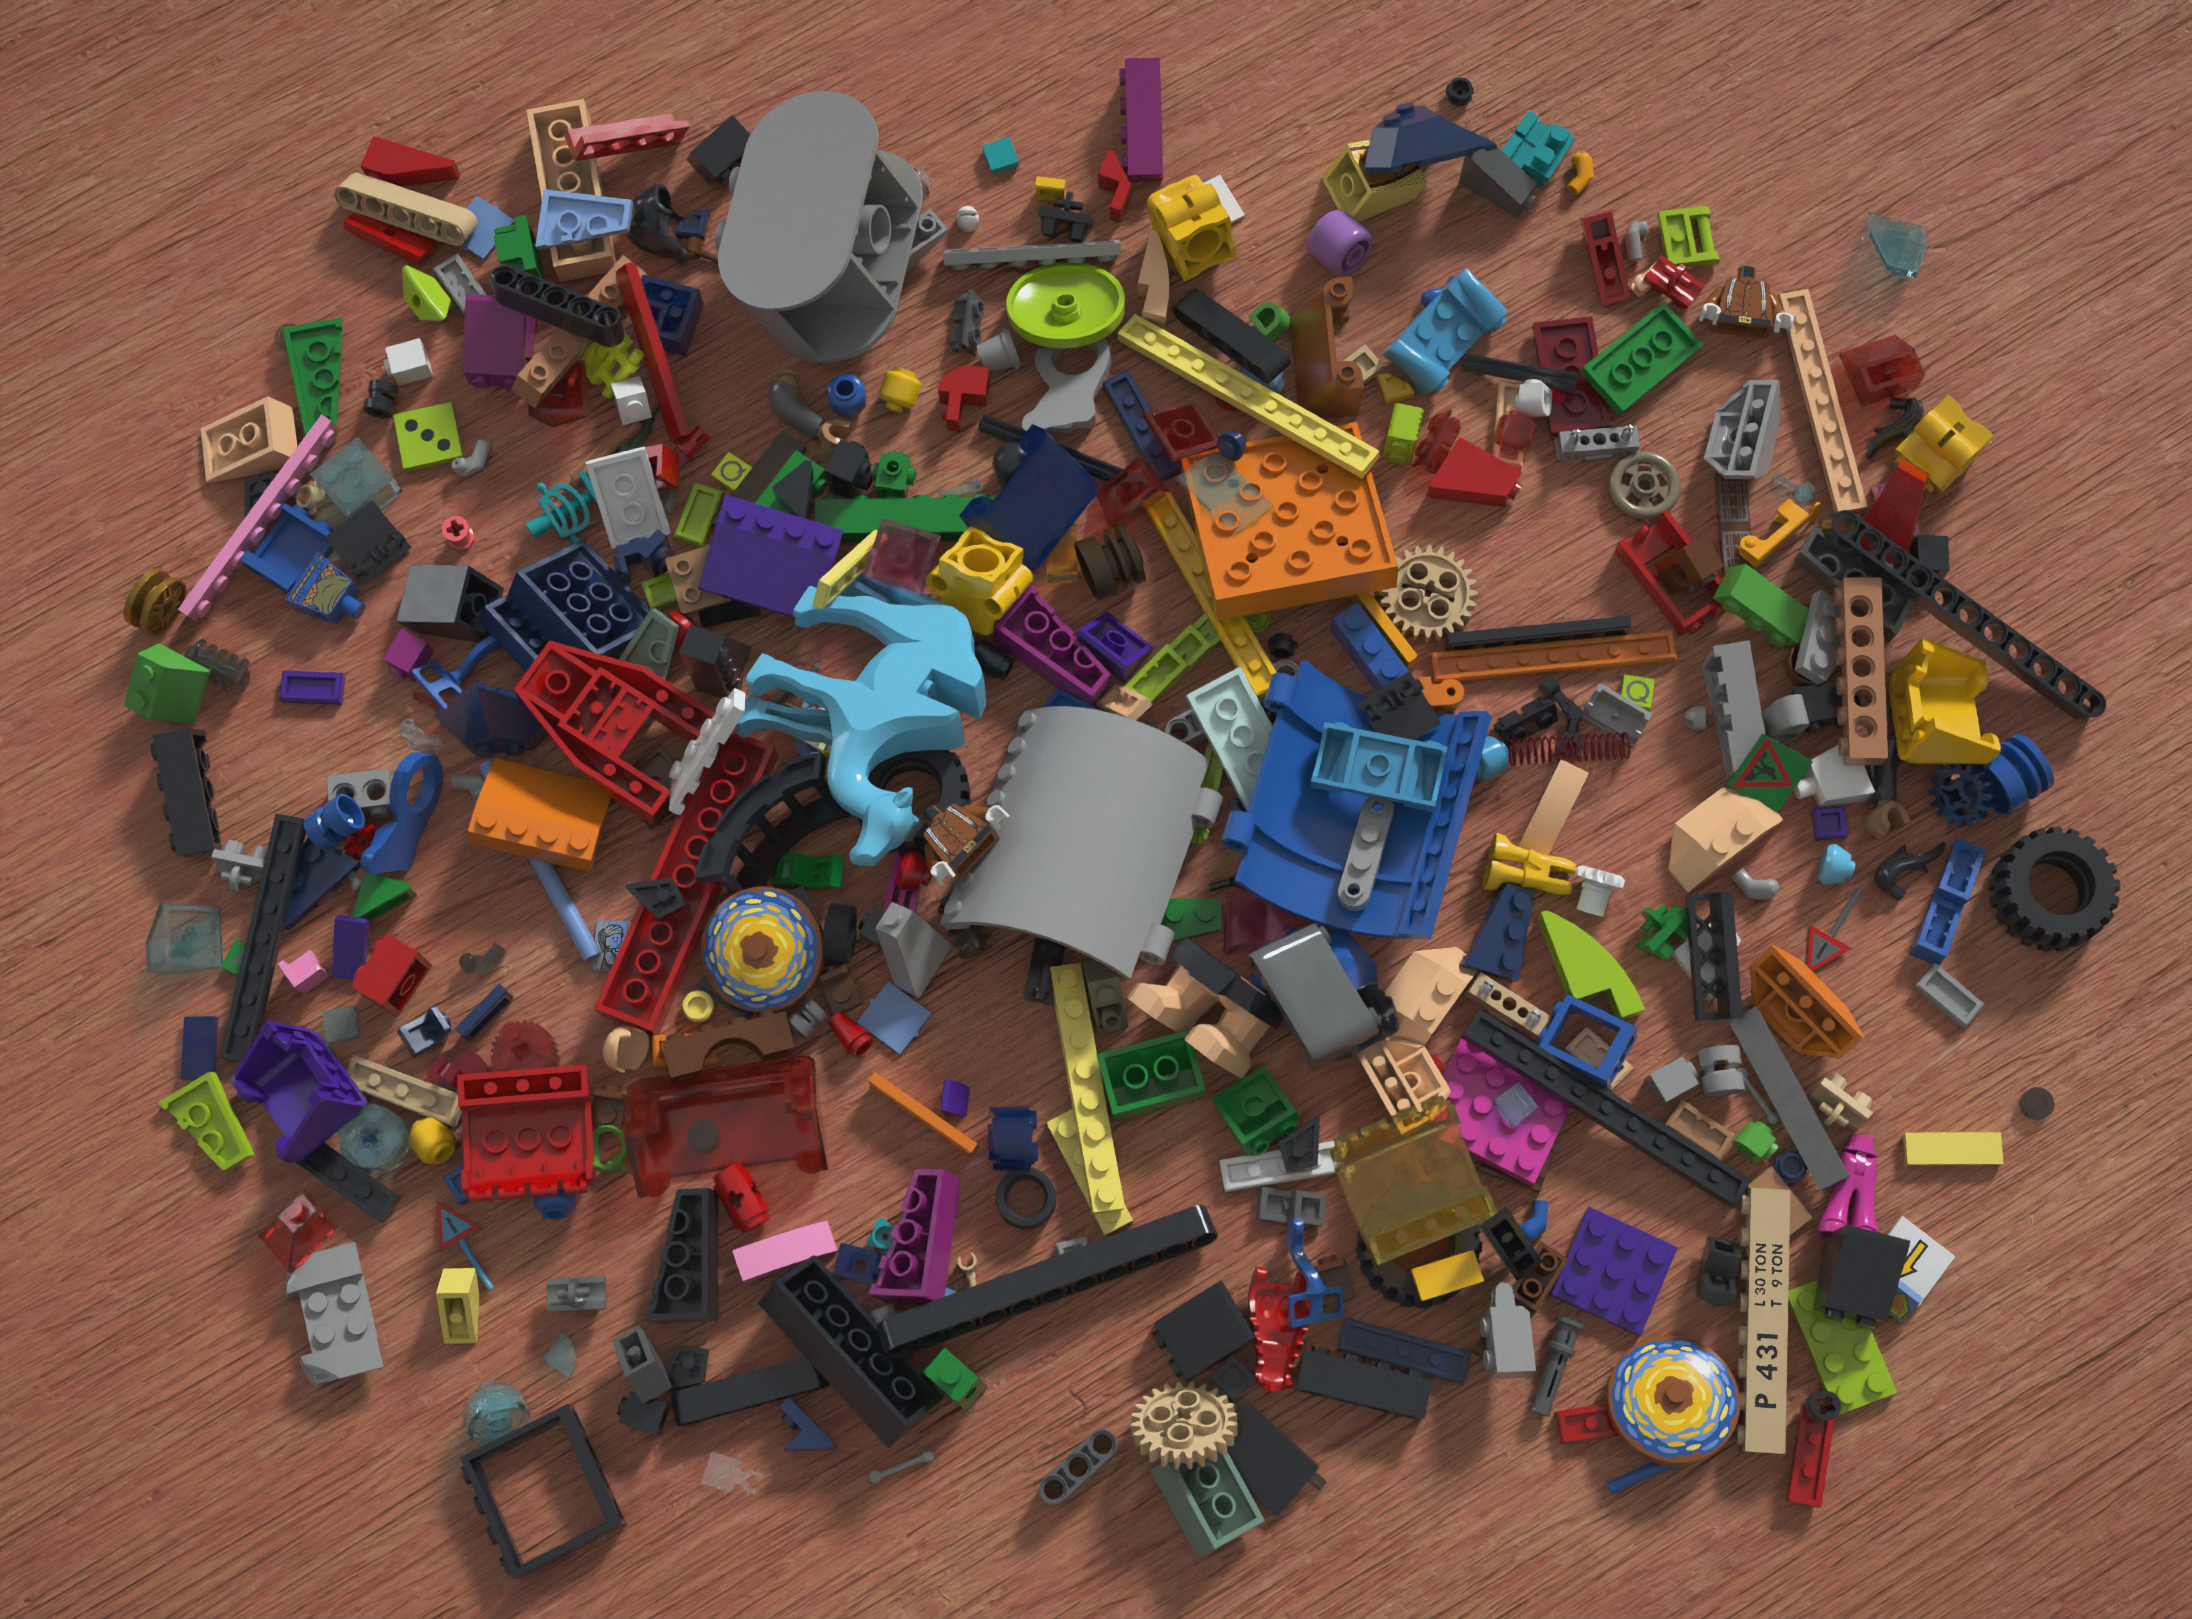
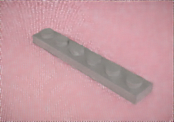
(1045, 253)

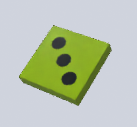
(428, 436)

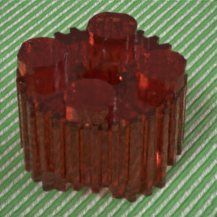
(518, 1037)

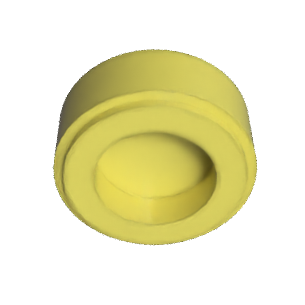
(698, 1006)

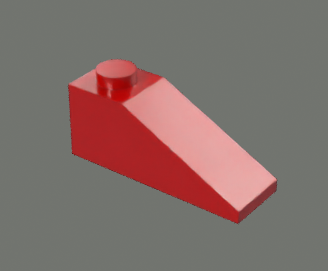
(406, 165)
(1605, 257)

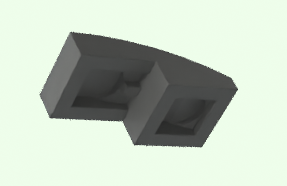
(1286, 1205)

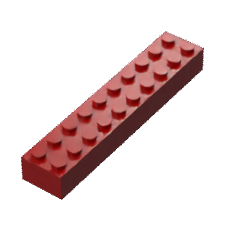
(659, 951)

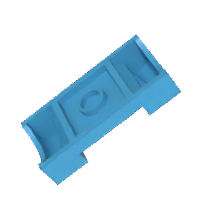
(1445, 331)
(1379, 766)

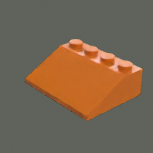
(540, 815)

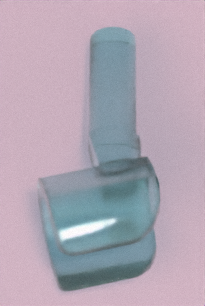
(1800, 493)

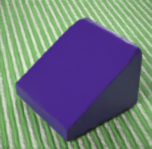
(955, 1099)

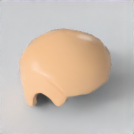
(625, 1048)

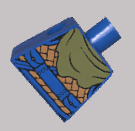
(325, 592)

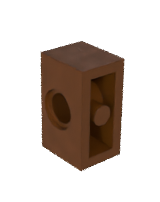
(1690, 566)

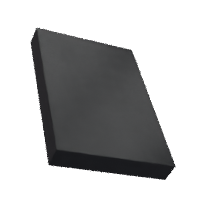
(1268, 1460)

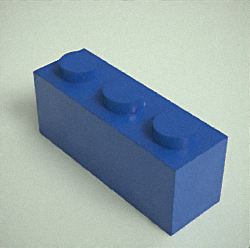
(1367, 647)

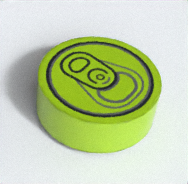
(1258, 622)

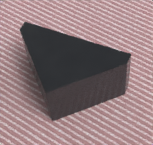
(795, 490)

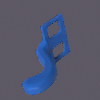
(453, 679)
(1315, 1289)

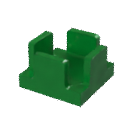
(517, 247)

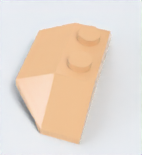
(1716, 835)
(1427, 991)
(1403, 1074)

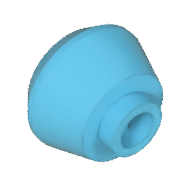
(1835, 865)

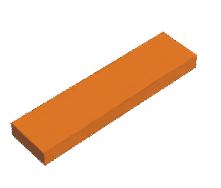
(923, 1115)

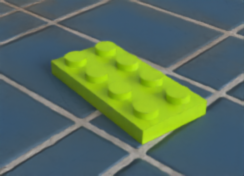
(1841, 1353)

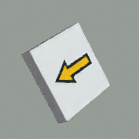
(1924, 1260)

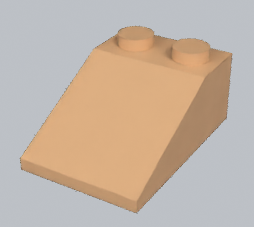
(249, 441)

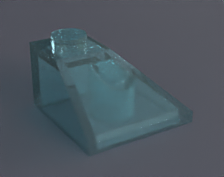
(1898, 244)
(184, 939)

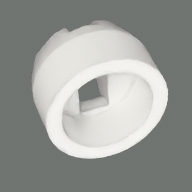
(967, 222)

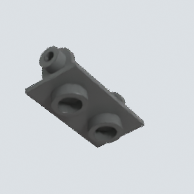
(968, 310)

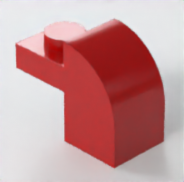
(962, 387)

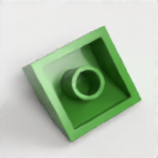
(166, 686)

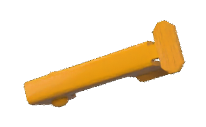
(1792, 519)

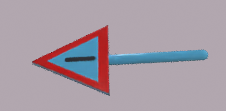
(453, 1230)

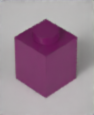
(407, 654)

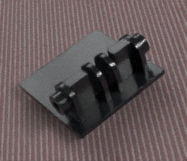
(368, 542)
(1400, 709)

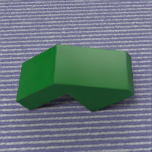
(811, 872)

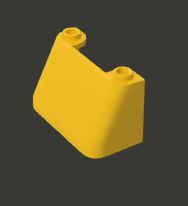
(1936, 707)

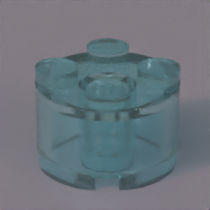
(391, 1135)

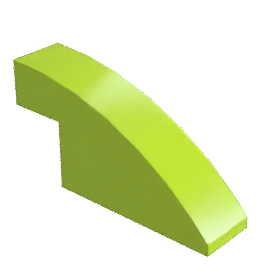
(1588, 967)

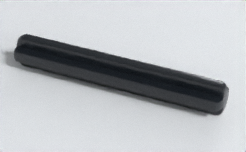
(1520, 371)

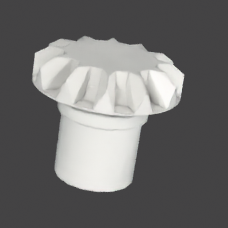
(1596, 889)

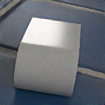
(1786, 718)

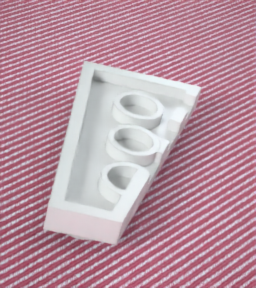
(704, 750)

